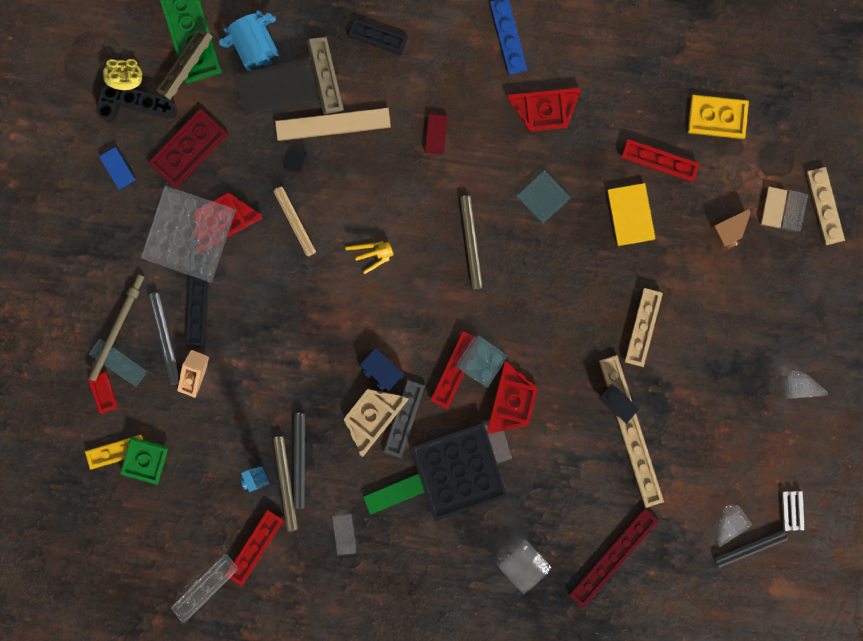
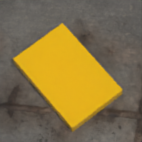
(718, 116)
(631, 214)

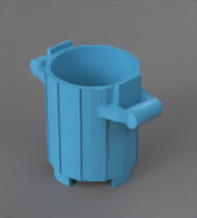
(251, 39)

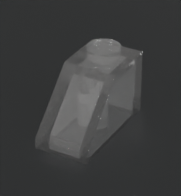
(801, 385)
(731, 524)

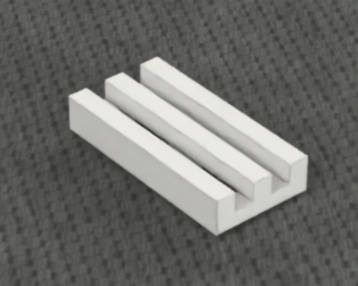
(786, 527)

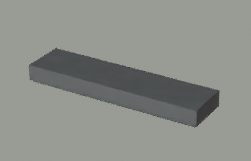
(404, 419)

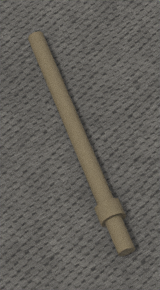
(132, 294)

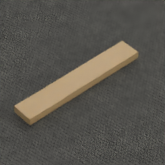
(333, 124)

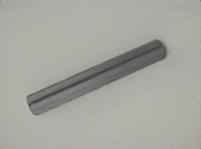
(751, 548)

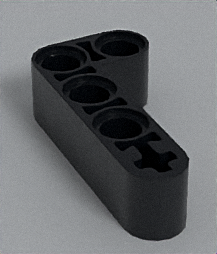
(137, 104)

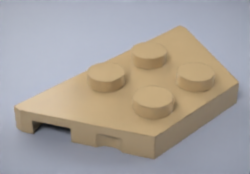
(372, 416)

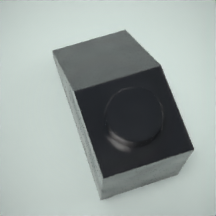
(618, 403)

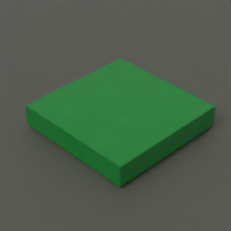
(144, 460)

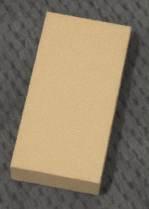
(773, 207)

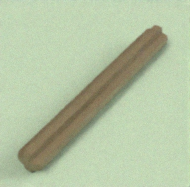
(471, 242)
(285, 483)

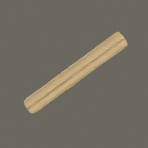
(294, 221)

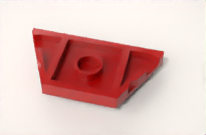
(545, 109)
(243, 216)
(512, 402)

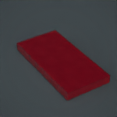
(188, 148)

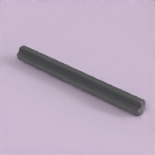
(164, 338)
(299, 460)

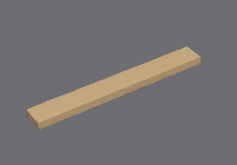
(633, 438)

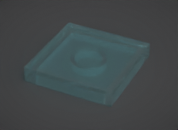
(543, 197)

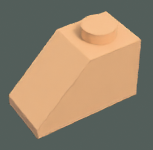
(192, 373)

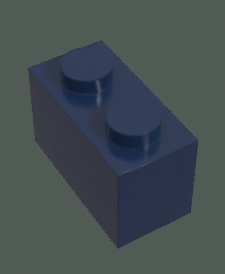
(381, 369)

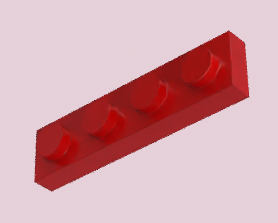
(660, 160)
(452, 376)
(256, 546)

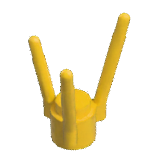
(382, 250)

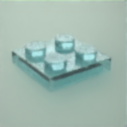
(481, 361)

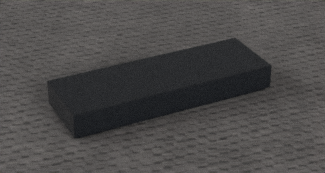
(377, 36)

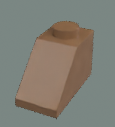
(731, 230)

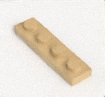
(825, 206)
(643, 327)

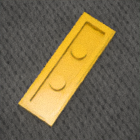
(108, 453)

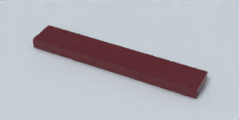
(613, 557)

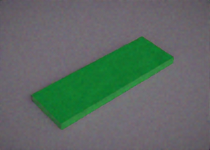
(183, 21)

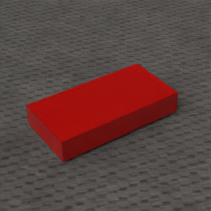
(103, 393)

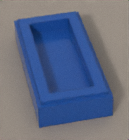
(117, 168)

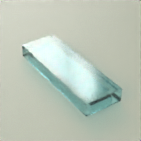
(120, 364)

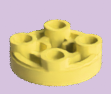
(122, 74)

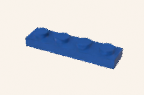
(508, 36)

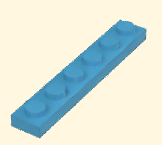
(254, 479)

